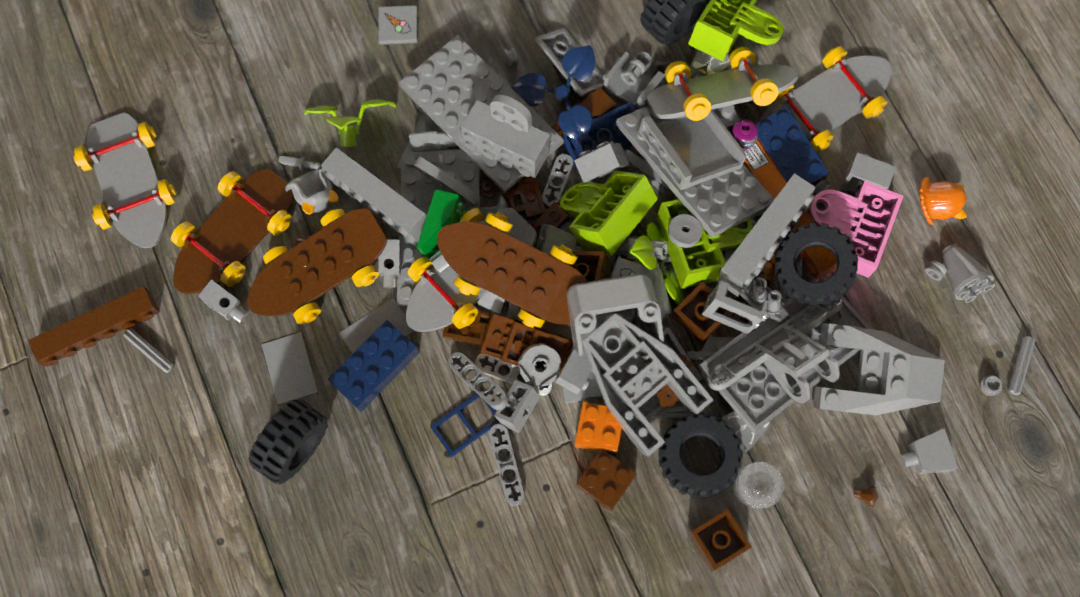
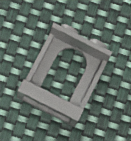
(718, 299)

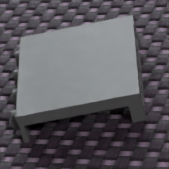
(693, 149)

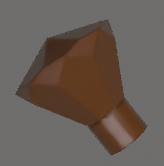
(867, 495)

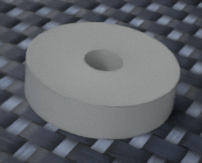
(681, 238)

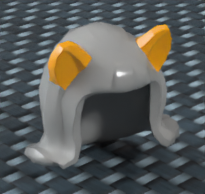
(313, 191)

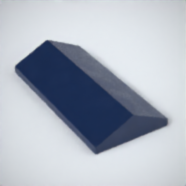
(601, 130)

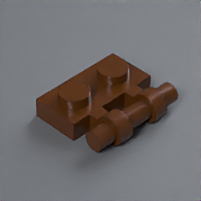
(530, 197)
(470, 334)

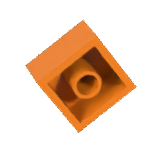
(597, 429)

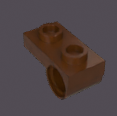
(553, 216)

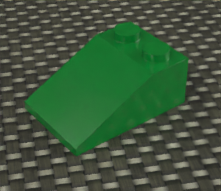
(444, 210)

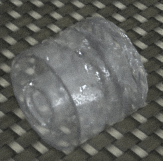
(770, 484)

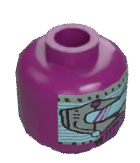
(745, 133)

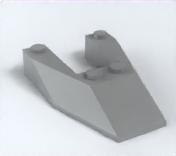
(631, 370)
(890, 373)

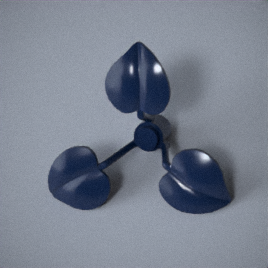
(578, 63)

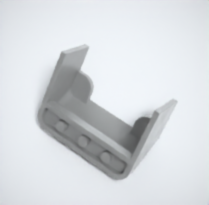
(608, 296)

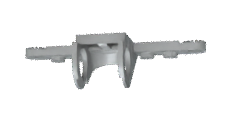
(778, 346)

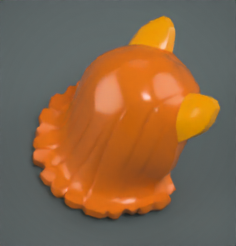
(942, 200)

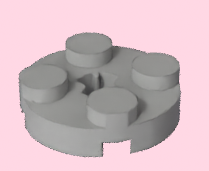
(528, 361)

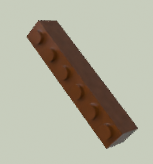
(93, 326)

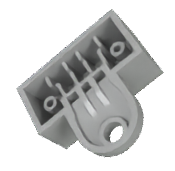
(506, 134)

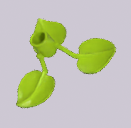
(347, 132)
(645, 253)

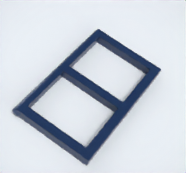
(458, 411)

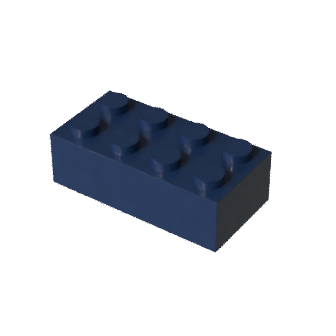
(790, 148)
(373, 365)

